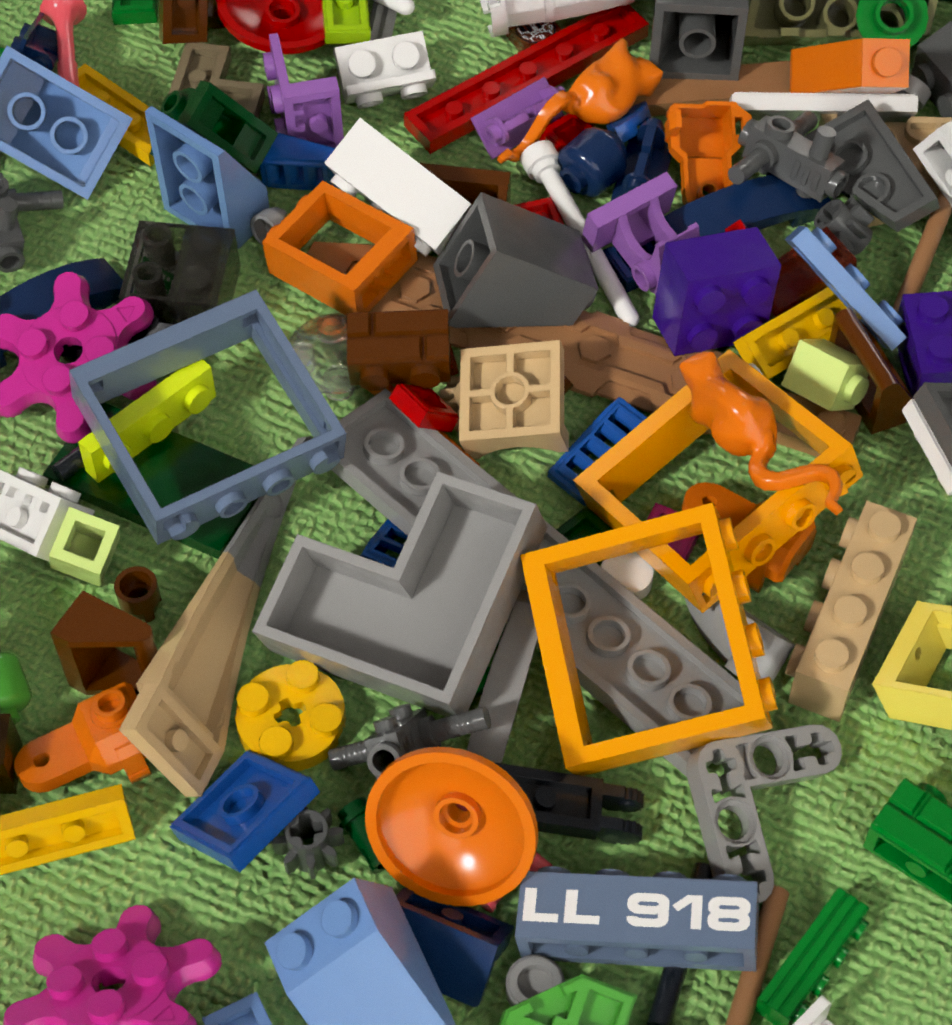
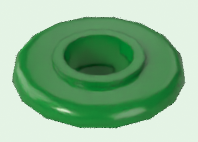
(871, 25)

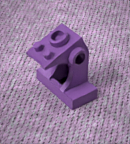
(635, 221)

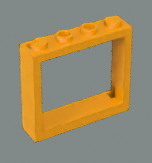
(671, 431)
(758, 693)

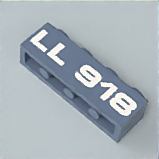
(639, 919)

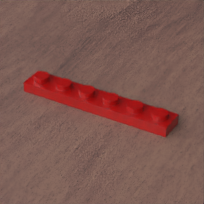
(555, 58)

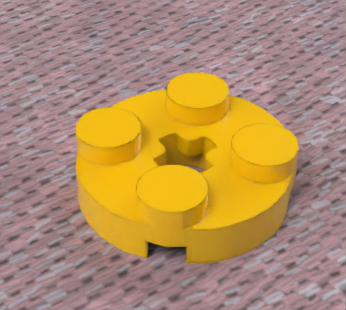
(295, 687)

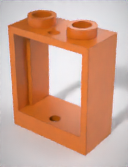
(369, 278)

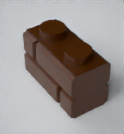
(398, 348)

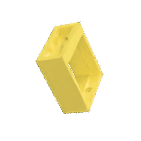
(910, 665)

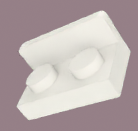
(384, 69)
(33, 513)

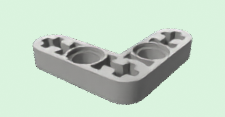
(740, 779)

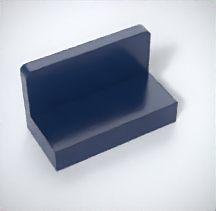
(456, 944)

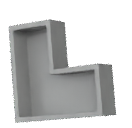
(413, 627)

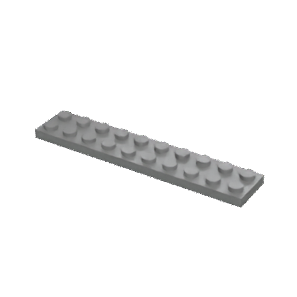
(619, 644)

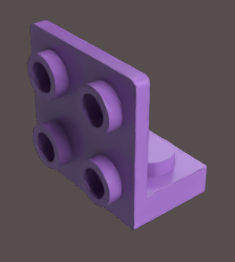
(306, 108)

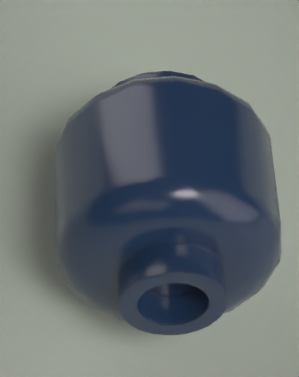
(592, 162)

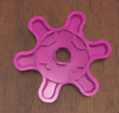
(41, 343)
(115, 956)

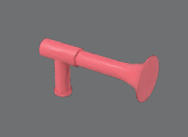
(64, 15)

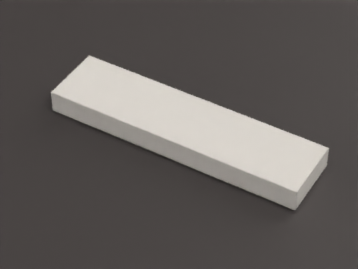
(791, 105)

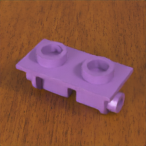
(510, 119)

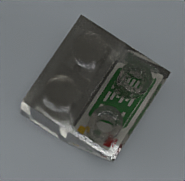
(181, 268)

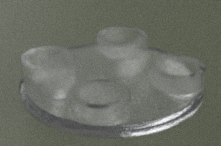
(323, 351)

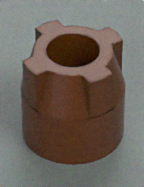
(137, 583)

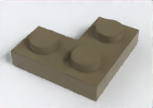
(211, 64)

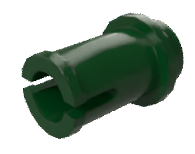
(353, 823)

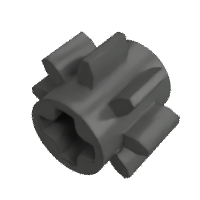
(847, 223)
(313, 856)

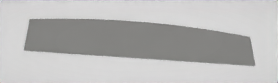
(506, 683)

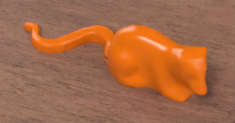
(598, 95)
(747, 426)

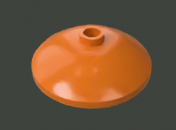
(437, 846)

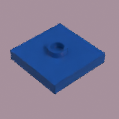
(244, 810)

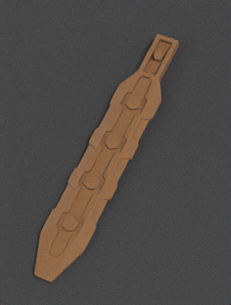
(599, 350)

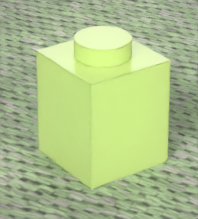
(826, 375)
(84, 546)

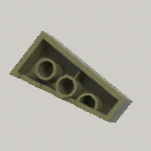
(815, 21)

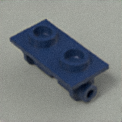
(37, 43)
(645, 157)

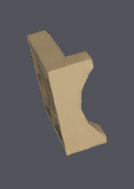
(512, 398)

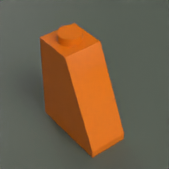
(851, 67)

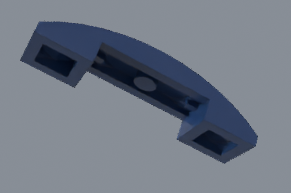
(756, 202)
(36, 295)

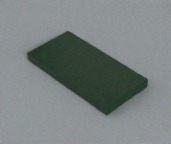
(172, 472)

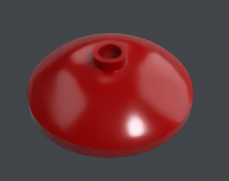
(295, 21)

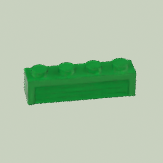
(812, 959)

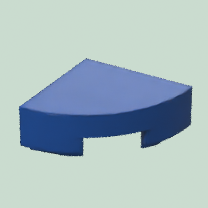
(626, 127)

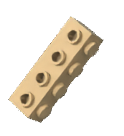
(852, 610)

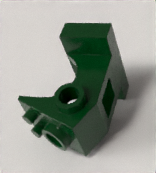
(222, 122)

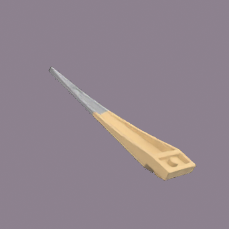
(193, 678)

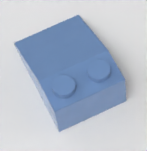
(56, 124)
(202, 180)
(357, 962)

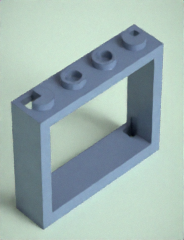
(177, 348)

